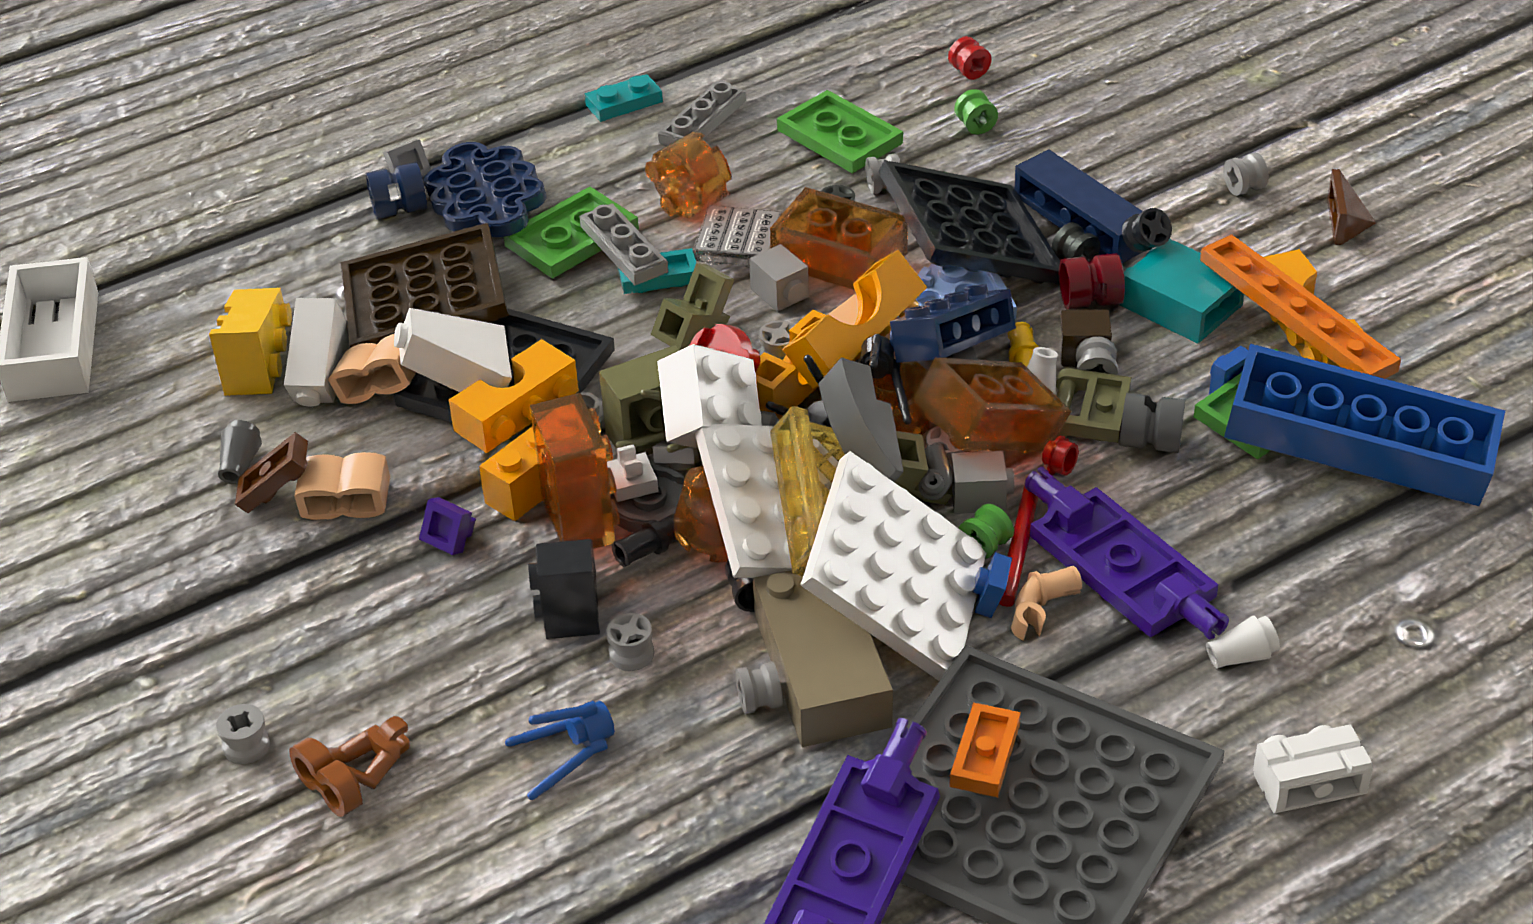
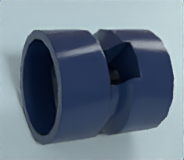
(408, 186)

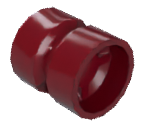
(1091, 281)

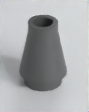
(237, 449)

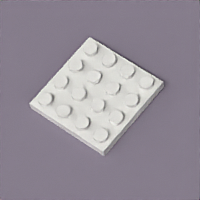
(747, 496)
(894, 567)

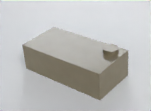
(822, 662)

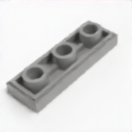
(704, 113)
(623, 244)

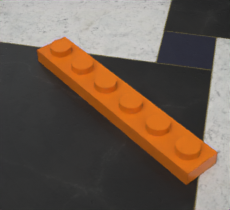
(1298, 308)

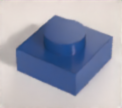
(1227, 367)
(991, 584)

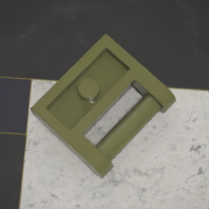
(1101, 406)

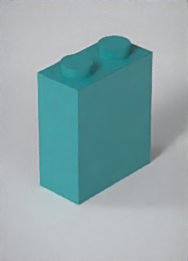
(1179, 292)

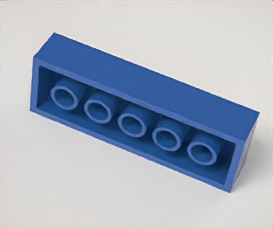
(1366, 424)

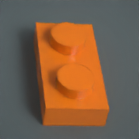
(985, 750)

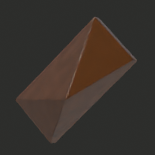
(1346, 210)

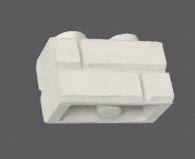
(1312, 768)

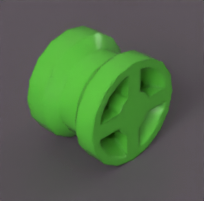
(976, 111)
(989, 527)

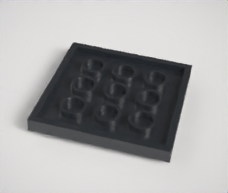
(970, 223)
(521, 331)

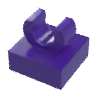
(446, 526)

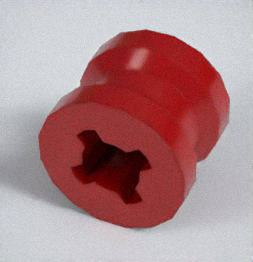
(969, 58)

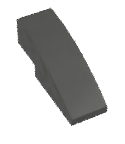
(860, 419)

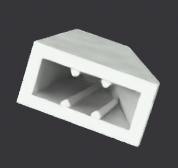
(315, 348)
(453, 349)

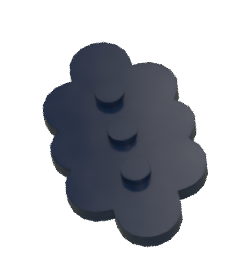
(484, 187)

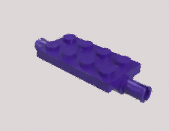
(1123, 559)
(860, 839)

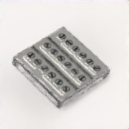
(734, 235)

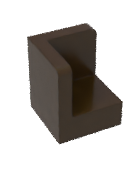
(1078, 326)

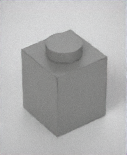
(779, 277)
(980, 480)

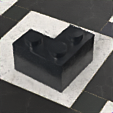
(566, 588)

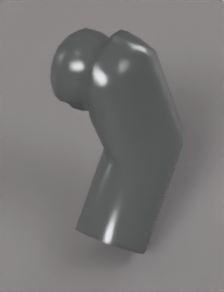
(939, 474)

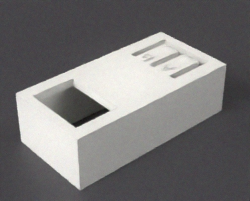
(48, 355)

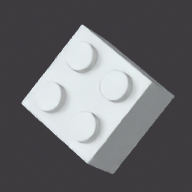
(706, 389)

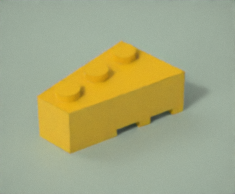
(251, 340)

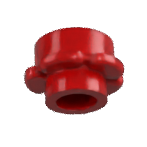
(1060, 456)

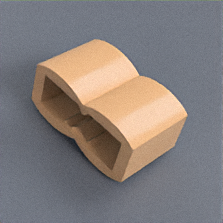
(369, 370)
(343, 486)

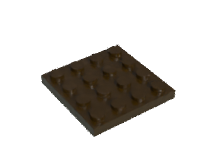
(440, 275)

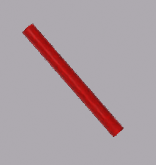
(1019, 545)

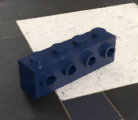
(1070, 195)
(952, 323)

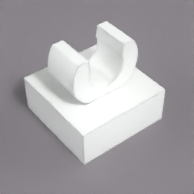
(632, 474)

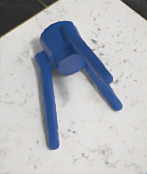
(585, 725)

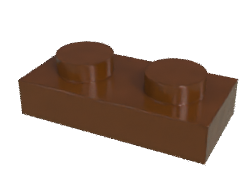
(272, 472)

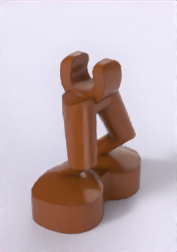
(339, 784)

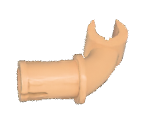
(1037, 592)

